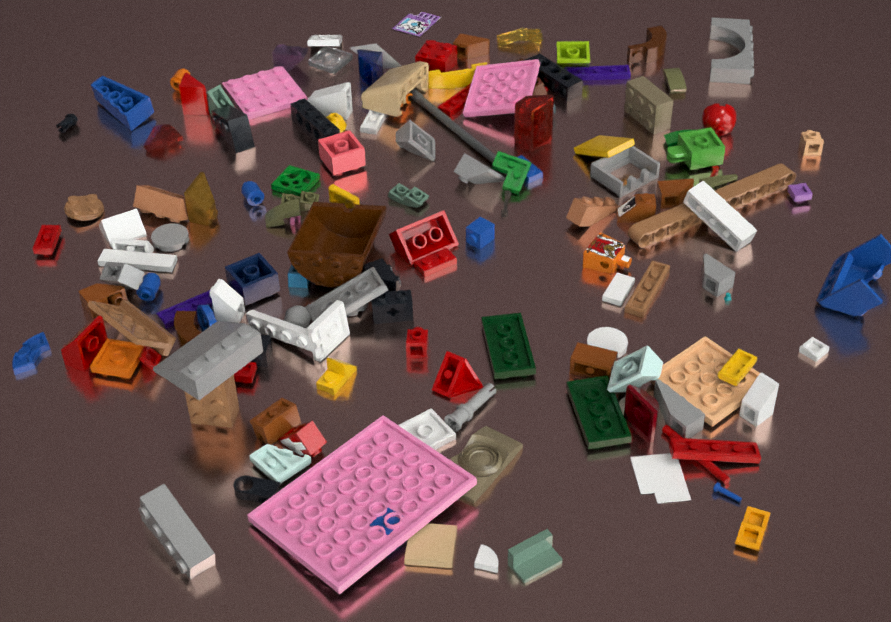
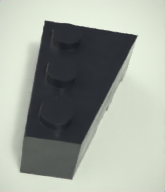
(233, 127)

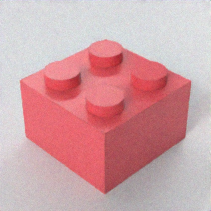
(341, 152)

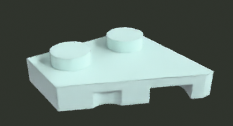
(278, 463)

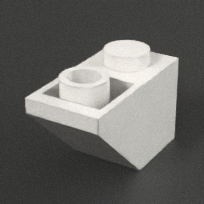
(227, 303)
(759, 400)

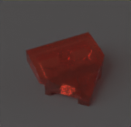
(163, 136)

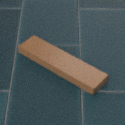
(647, 289)

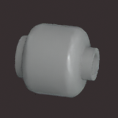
(298, 315)

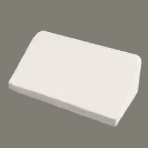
(132, 245)

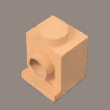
(811, 138)

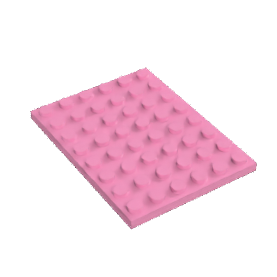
(330, 507)

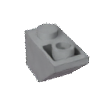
(716, 276)

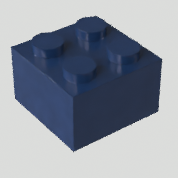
(252, 278)

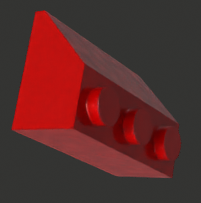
(424, 237)

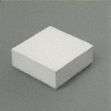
(814, 349)

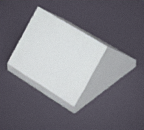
(123, 226)

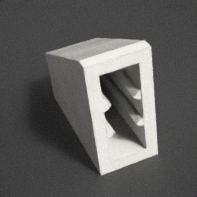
(333, 100)

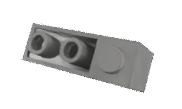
(677, 411)

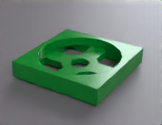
(295, 189)

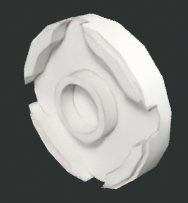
(609, 339)

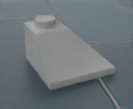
(416, 140)
(476, 172)

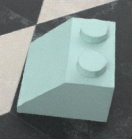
(635, 370)

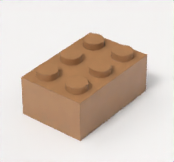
(217, 407)

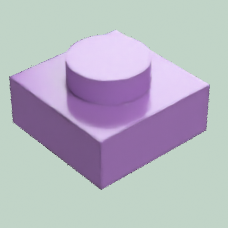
(800, 192)

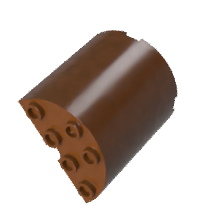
(335, 241)

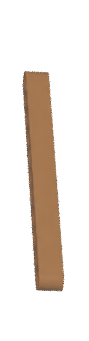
(735, 194)

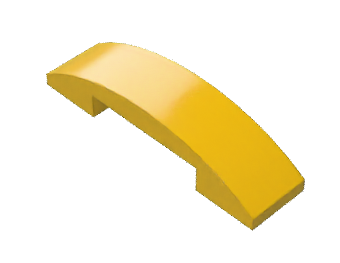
(452, 79)

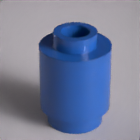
(252, 193)
(149, 287)

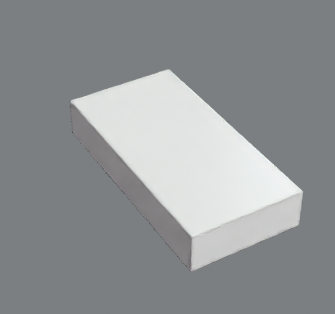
(618, 289)

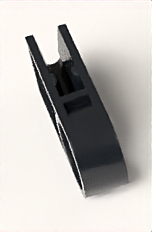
(261, 488)

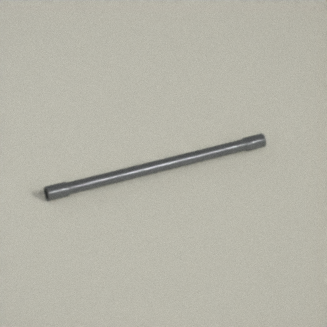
(420, 99)

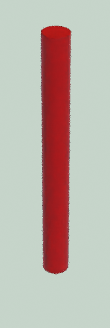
(711, 467)

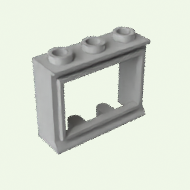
(603, 167)

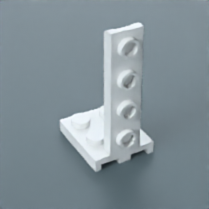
(319, 337)

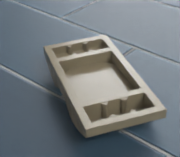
(485, 458)

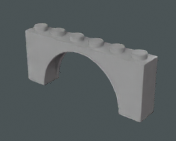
(739, 67)

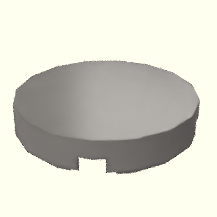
(170, 237)

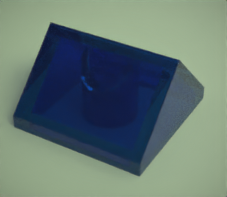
(370, 66)

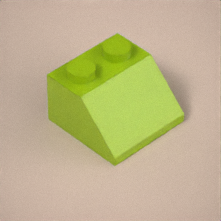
(573, 54)

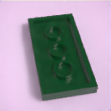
(508, 345)
(598, 412)

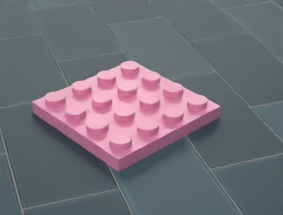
(499, 87)
(263, 92)

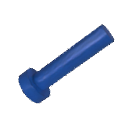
(717, 487)

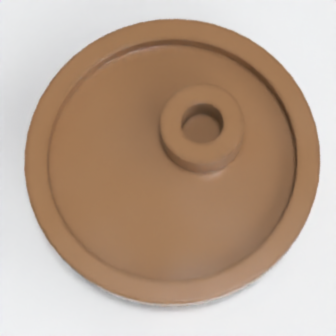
(84, 207)

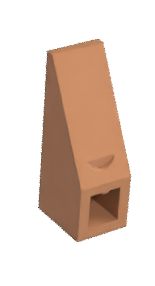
(589, 211)

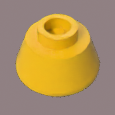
(338, 121)

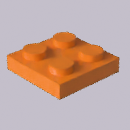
(117, 358)

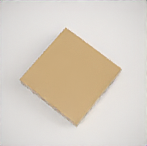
(432, 546)

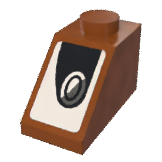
(637, 208)

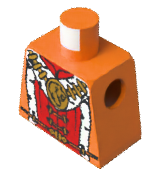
(605, 254)

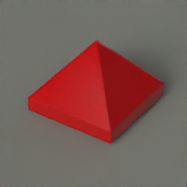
(149, 357)

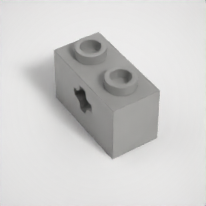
(122, 275)

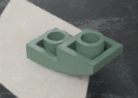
(408, 197)

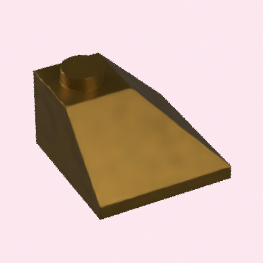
(200, 202)

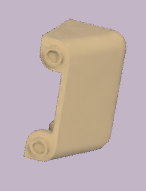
(391, 89)

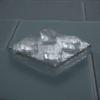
(330, 59)

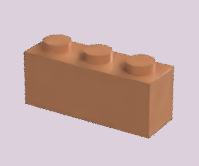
(161, 203)

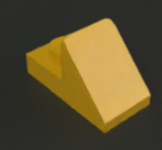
(335, 376)

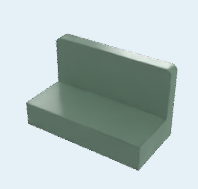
(533, 556)

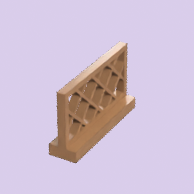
(135, 325)

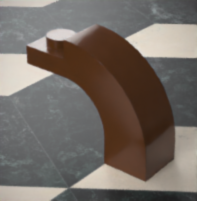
(650, 50)
(186, 326)

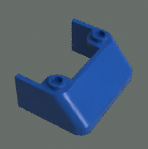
(847, 281)

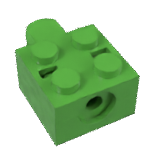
(697, 149)

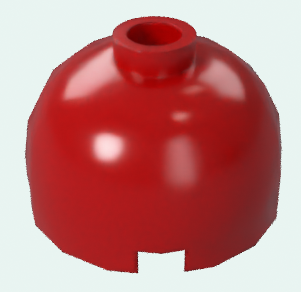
(719, 118)

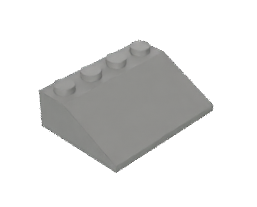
(211, 357)

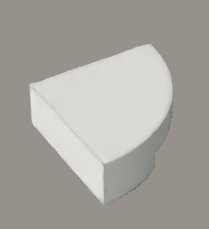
(486, 559)

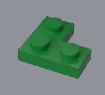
(515, 168)

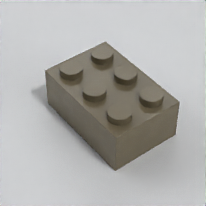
(648, 105)

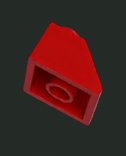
(85, 345)

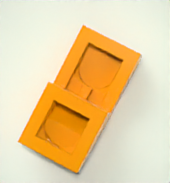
(753, 528)

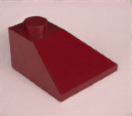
(641, 411)

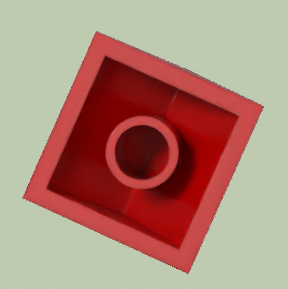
(193, 96)

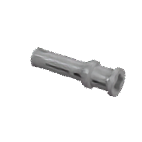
(465, 411)

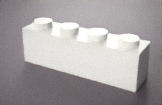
(719, 216)

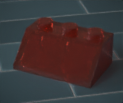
(533, 122)

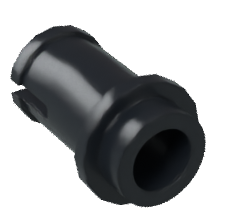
(70, 120)

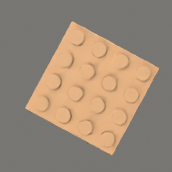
(695, 378)

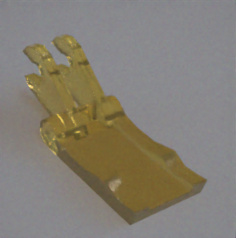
(521, 34)

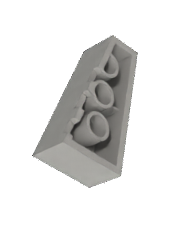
(176, 531)

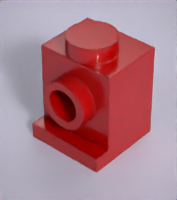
(417, 338)

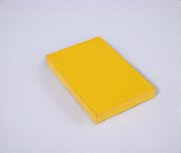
(604, 146)

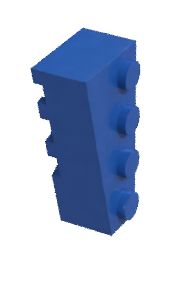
(122, 102)

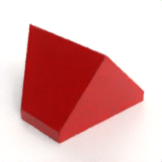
(456, 377)

